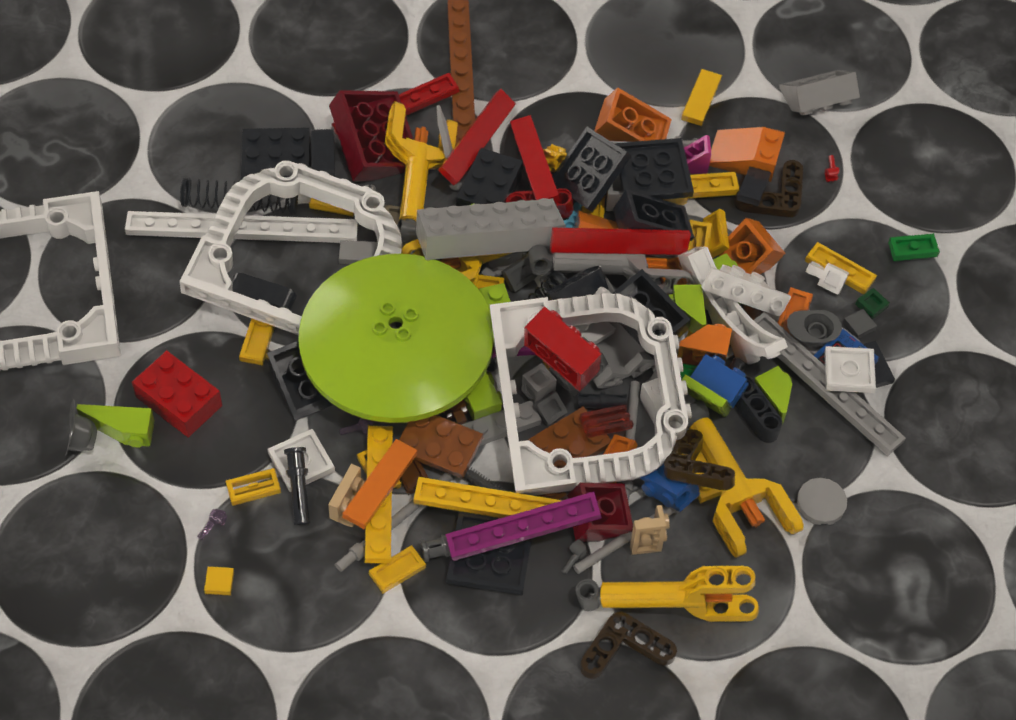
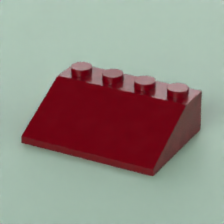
(362, 128)

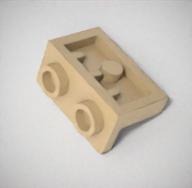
(345, 493)
(649, 533)

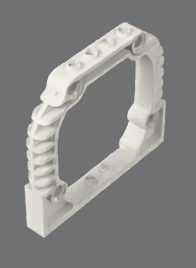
(208, 277)
(97, 332)
(533, 467)

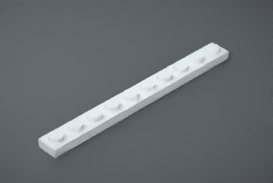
(251, 227)

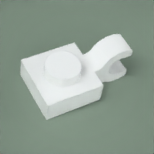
(830, 277)

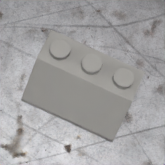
(821, 91)

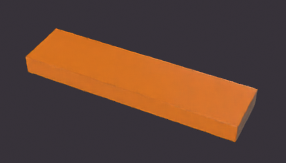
(379, 484)

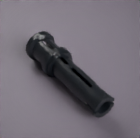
(297, 473)

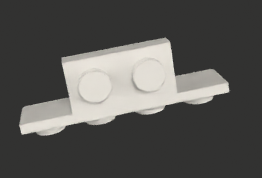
(745, 289)

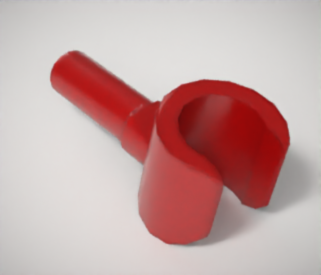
(832, 172)

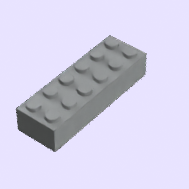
(486, 228)

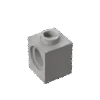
(538, 383)

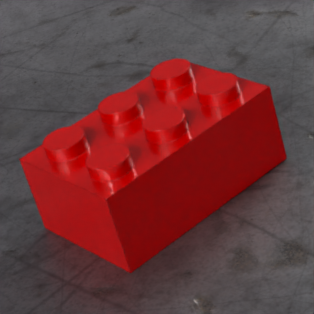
(562, 348)
(177, 393)

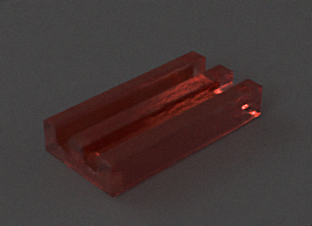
(604, 418)

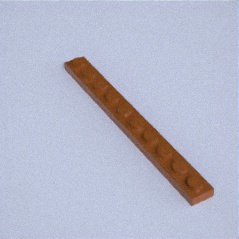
(461, 65)

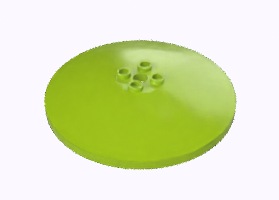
(403, 370)

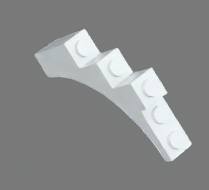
(747, 338)

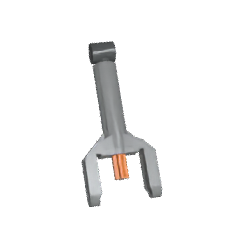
(616, 264)

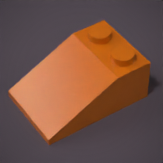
(630, 119)
(745, 147)

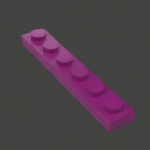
(523, 526)

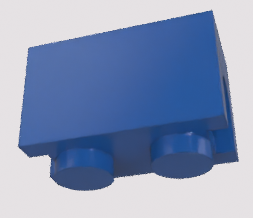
(721, 379)
(669, 492)

